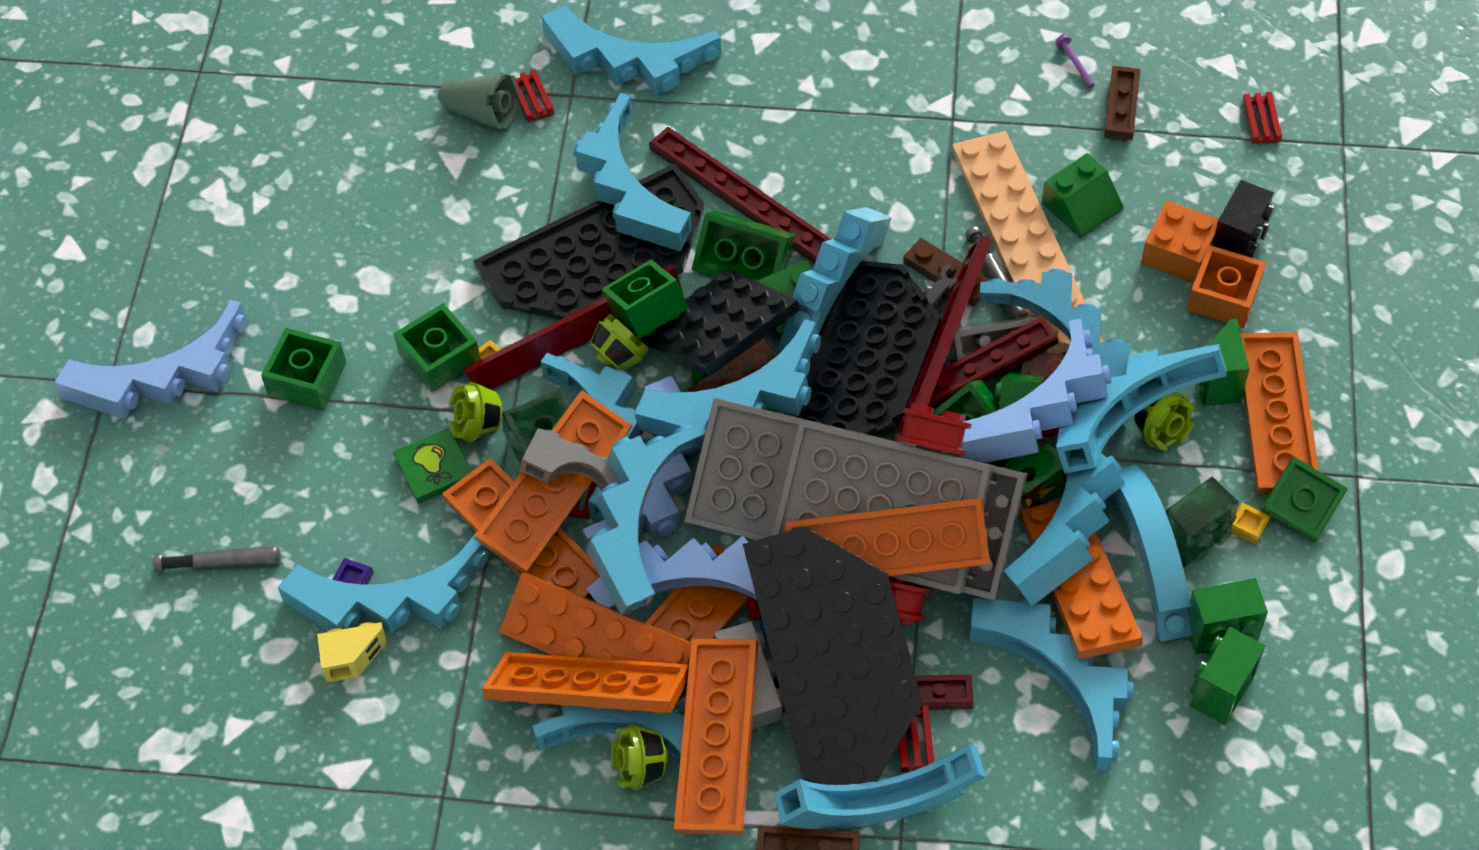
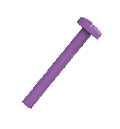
(1063, 42)

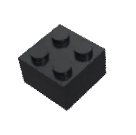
(1244, 220)

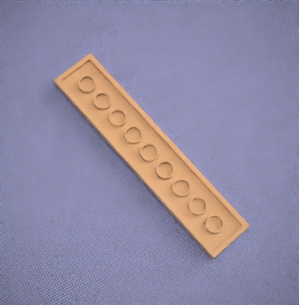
(1012, 215)

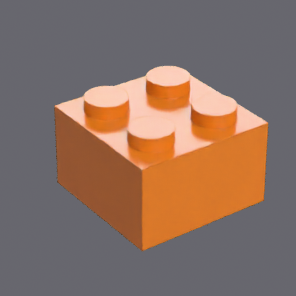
(1179, 241)
(1226, 286)

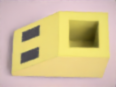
(349, 650)

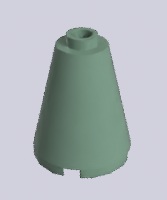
(482, 99)

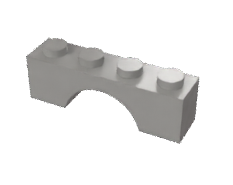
(552, 456)

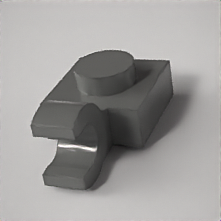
(940, 292)

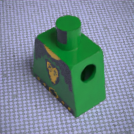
(1044, 478)

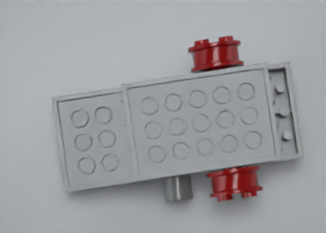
(782, 468)

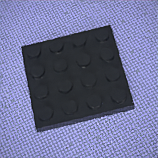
(722, 322)

